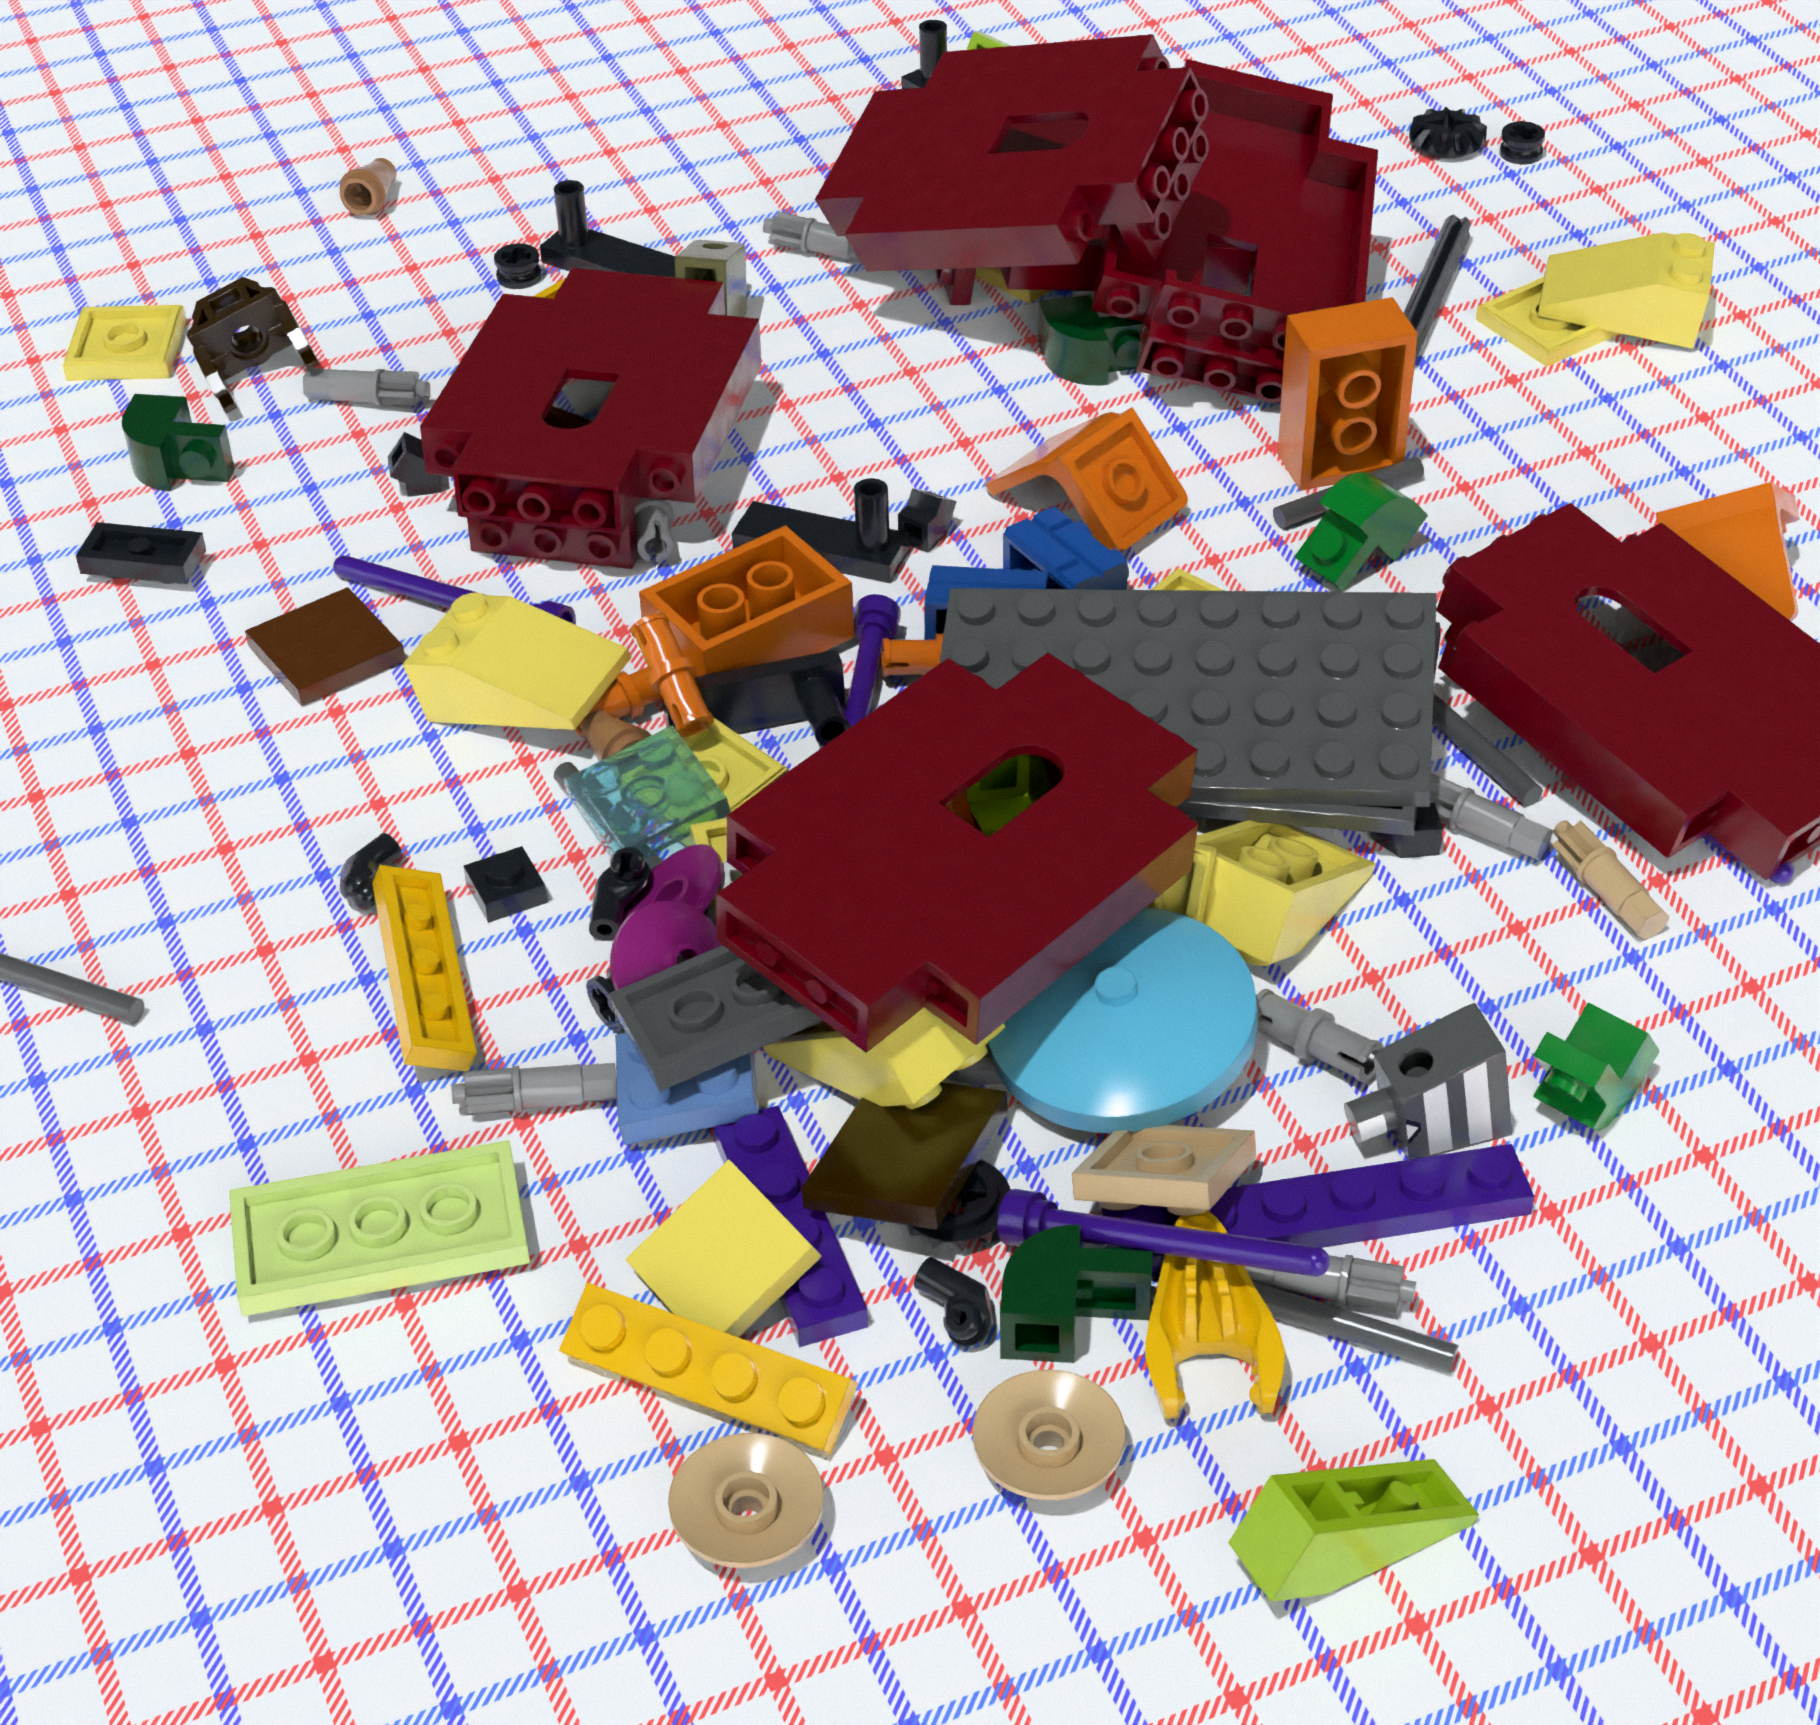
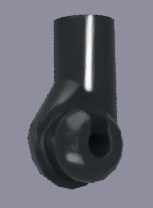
(361, 869)
(616, 890)
(964, 1300)

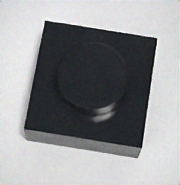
(505, 884)

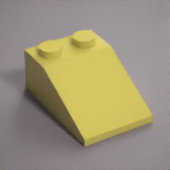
(1633, 286)
(511, 666)
(1276, 887)
(895, 1072)

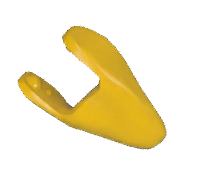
(1210, 1311)

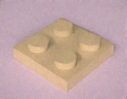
(1164, 1167)

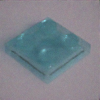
(646, 794)

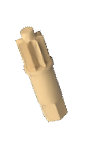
(1609, 878)

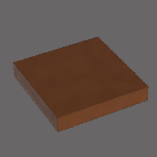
(325, 646)

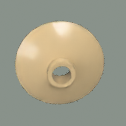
(1053, 1411)
(741, 1476)

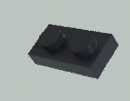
(141, 553)

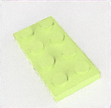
(376, 1227)

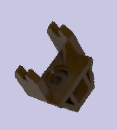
(226, 352)

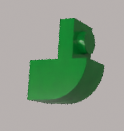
(1359, 518)
(1595, 1067)

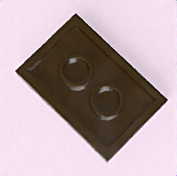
(904, 1160)

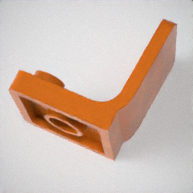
(1109, 475)
(1744, 538)

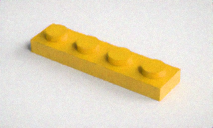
(423, 969)
(709, 1368)

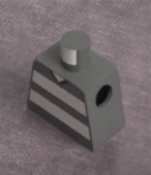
(1438, 1088)

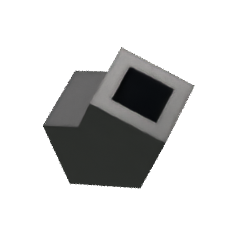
(408, 466)
(926, 518)
(1425, 840)

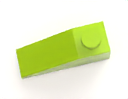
(1341, 1524)

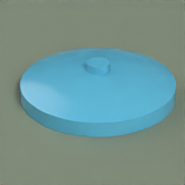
(1134, 1029)

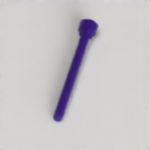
(421, 587)
(874, 619)
(1030, 1212)

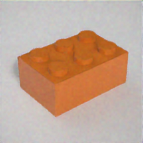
(1345, 391)
(755, 604)

